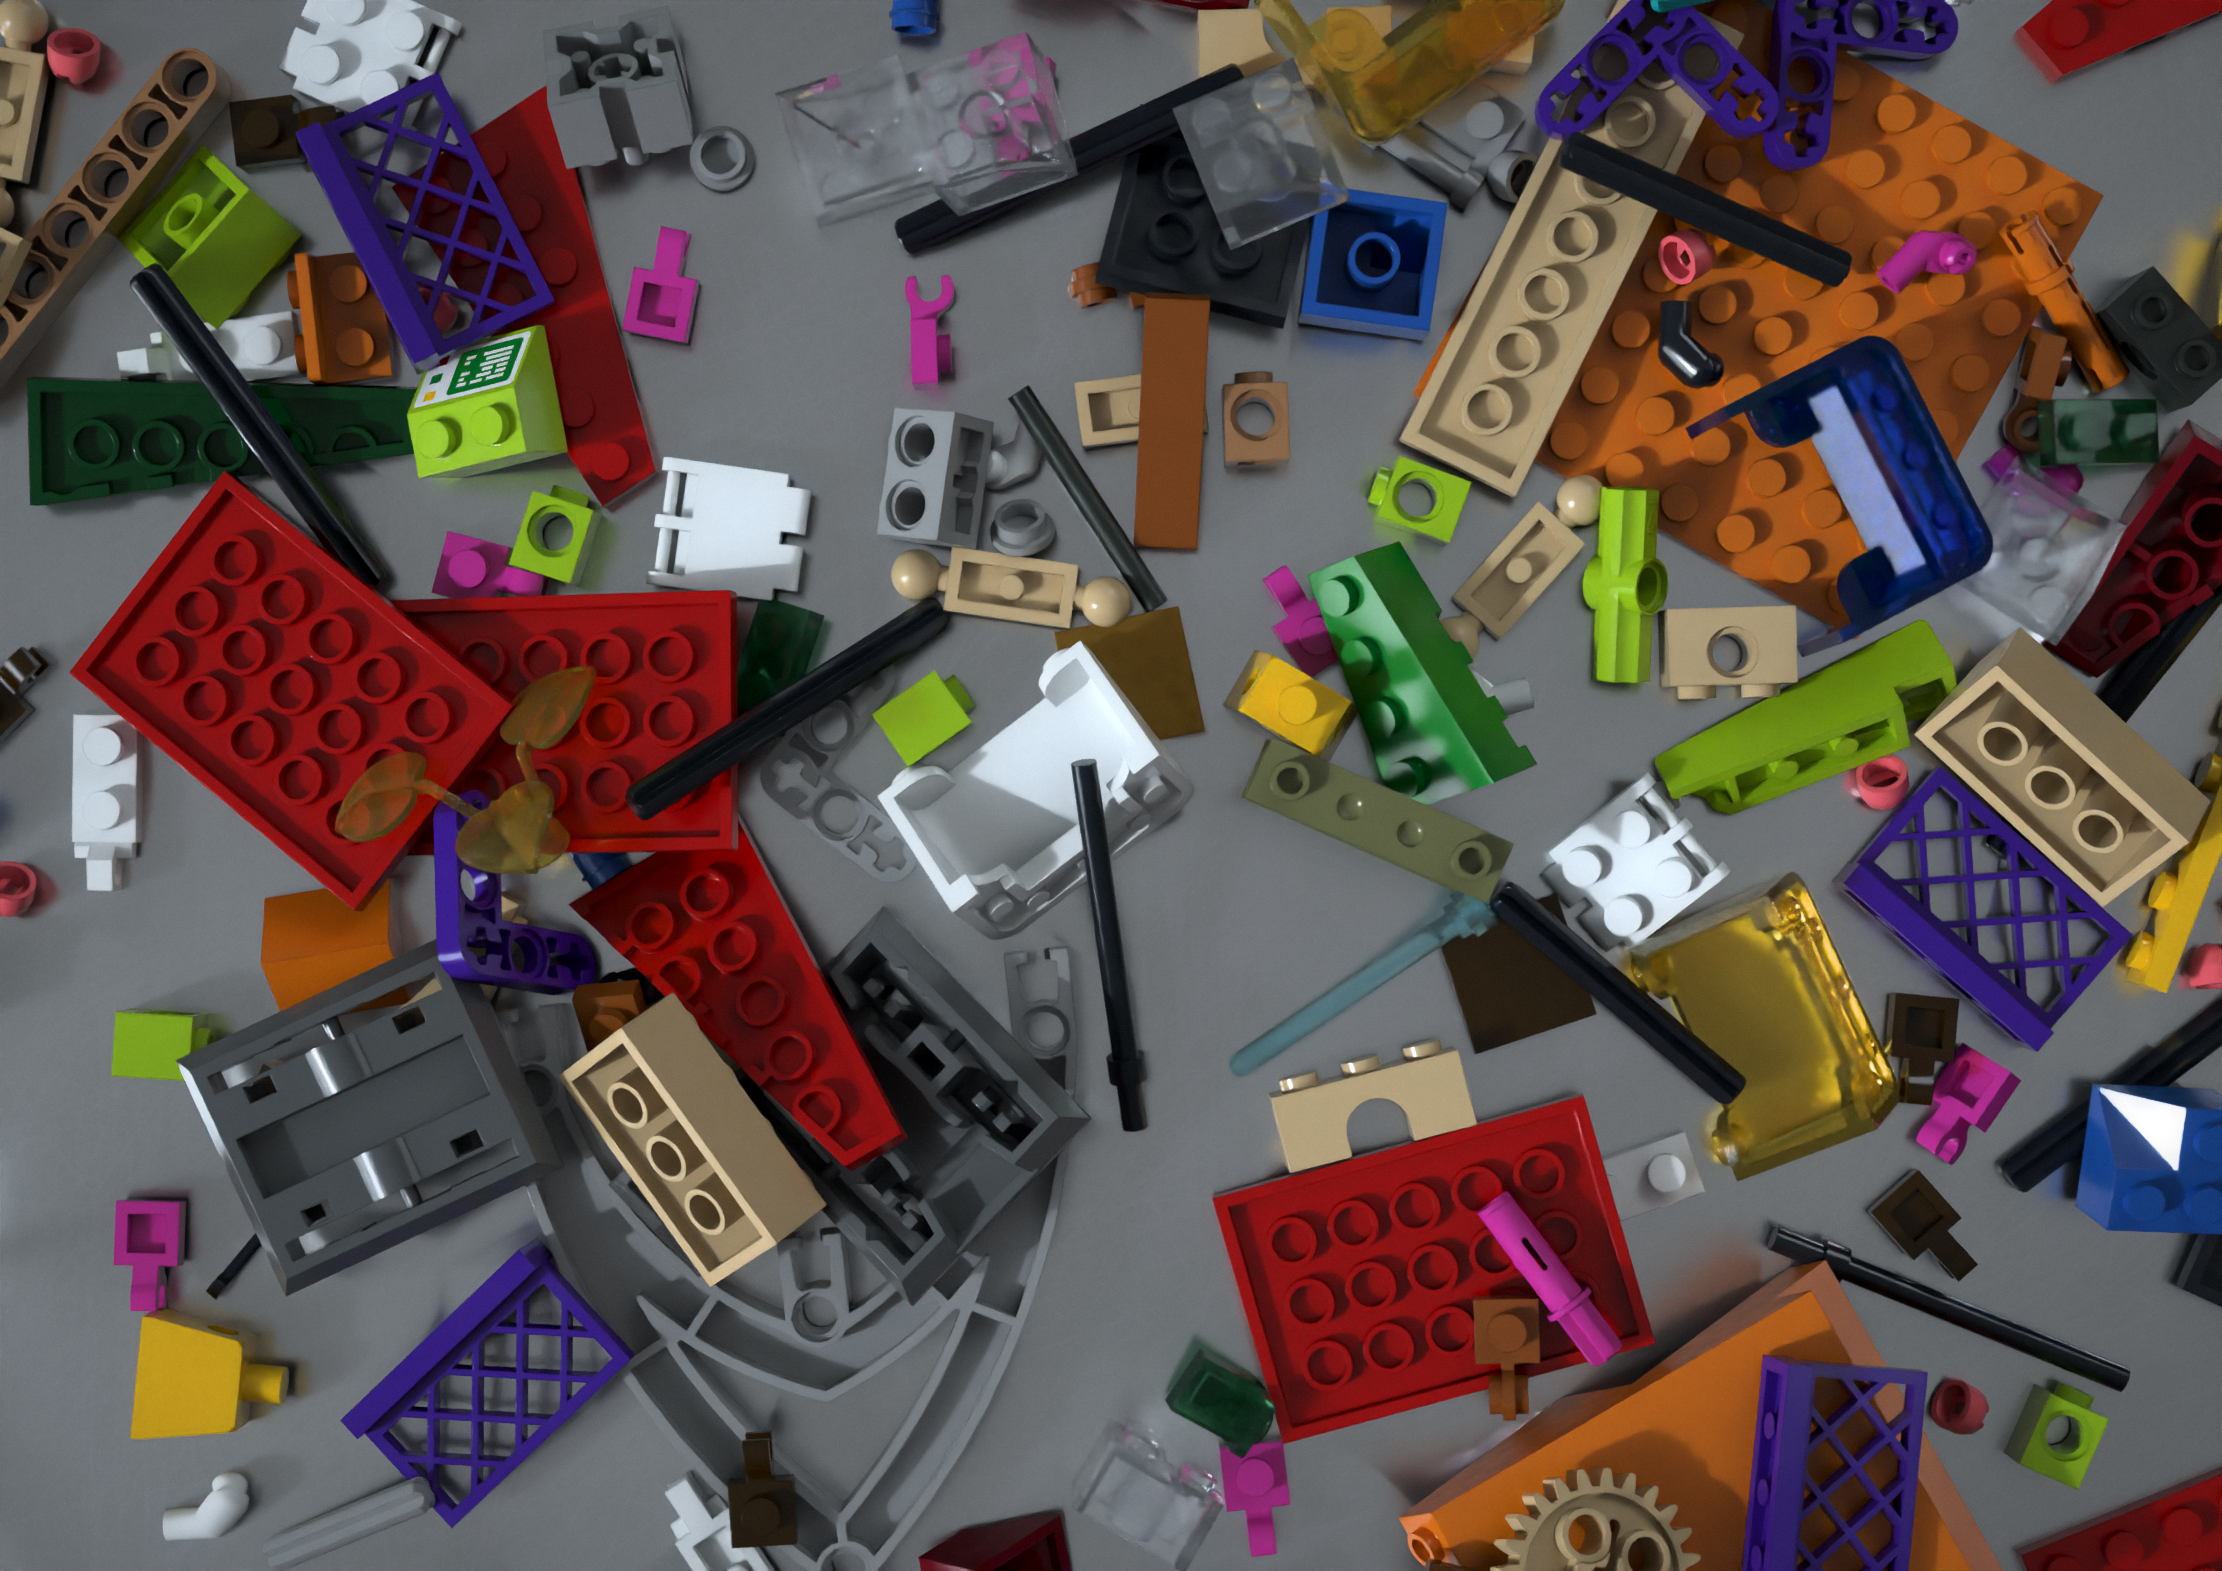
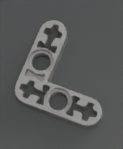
(818, 762)

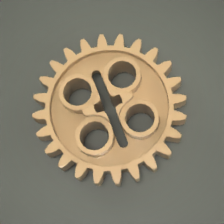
(1595, 1500)

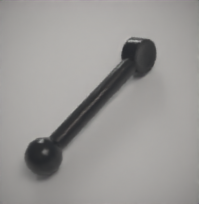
(223, 1281)

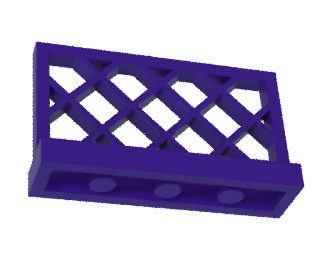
(374, 245)
(1946, 951)
(451, 1343)
(1782, 1453)

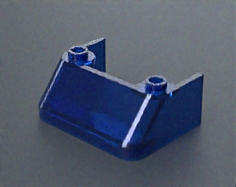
(1888, 471)

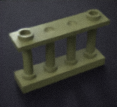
(1377, 820)

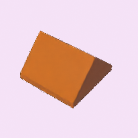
(321, 942)

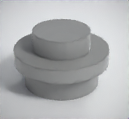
(722, 158)
(1021, 528)

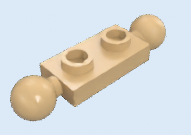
(21, 94)
(1524, 564)
(1011, 587)

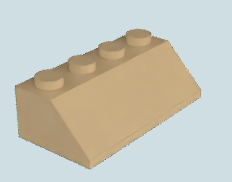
(2063, 768)
(692, 1140)

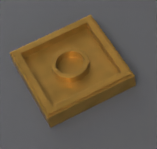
(1149, 665)

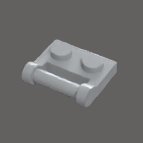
(1472, 121)

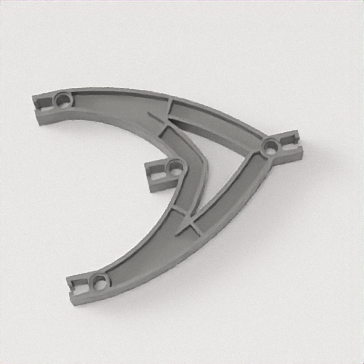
(669, 1311)

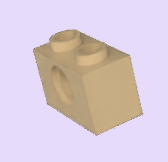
(1766, 642)

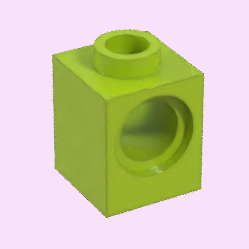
(1447, 493)
(564, 564)
(925, 716)
(153, 1039)
(2069, 1459)

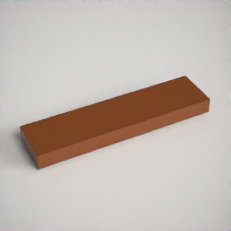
(1171, 419)

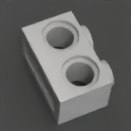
(935, 477)

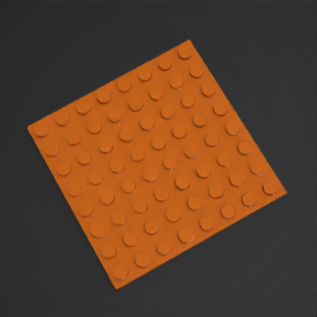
(1887, 173)

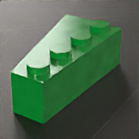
(1412, 681)

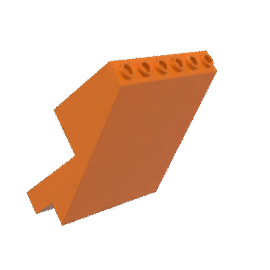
(1694, 1438)

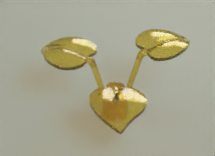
(519, 827)

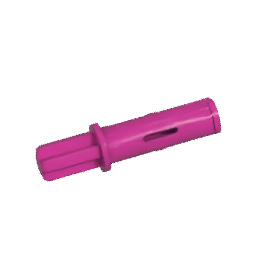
(1551, 1281)

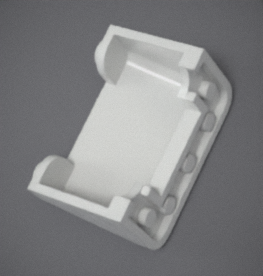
(1005, 820)

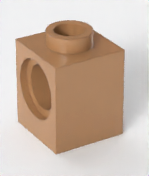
(1248, 449)

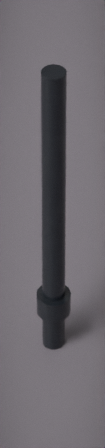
(1126, 1062)
(1949, 1308)

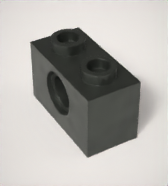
(2162, 339)

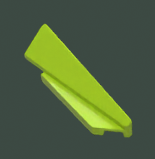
(1815, 726)

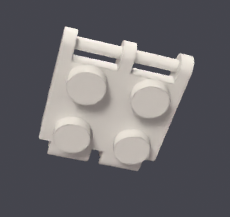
(365, 51)
(730, 530)
(1630, 867)

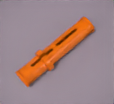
(2052, 281)

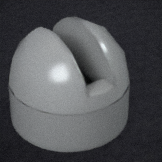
(1510, 173)

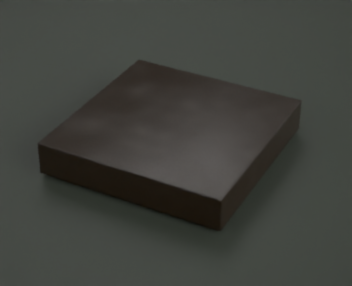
(1510, 986)

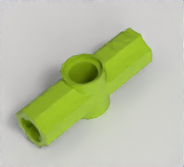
(1625, 584)

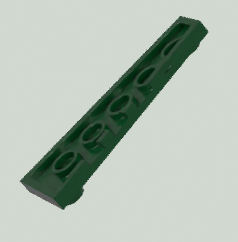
(158, 434)

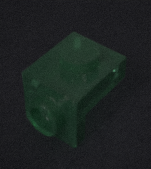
(1223, 1402)

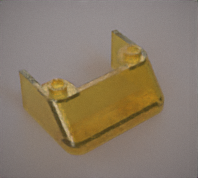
(1397, 80)

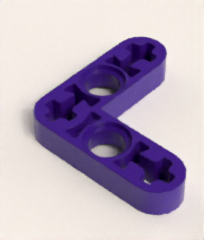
(1818, 48)
(1668, 52)
(480, 924)

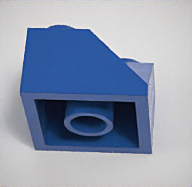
(1374, 265)
(2153, 1159)

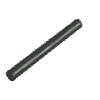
(1087, 498)

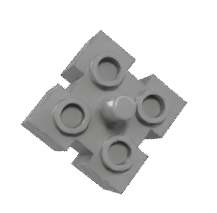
(617, 89)

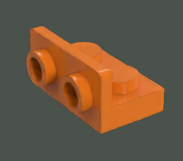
(342, 322)

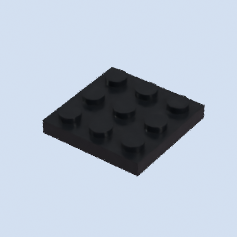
(1171, 241)

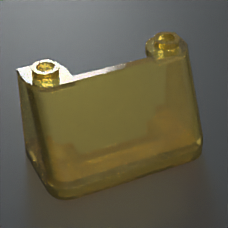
(1780, 1008)

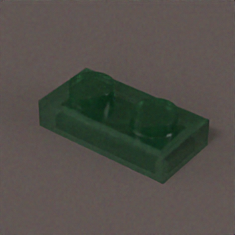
(2098, 432)
(775, 651)

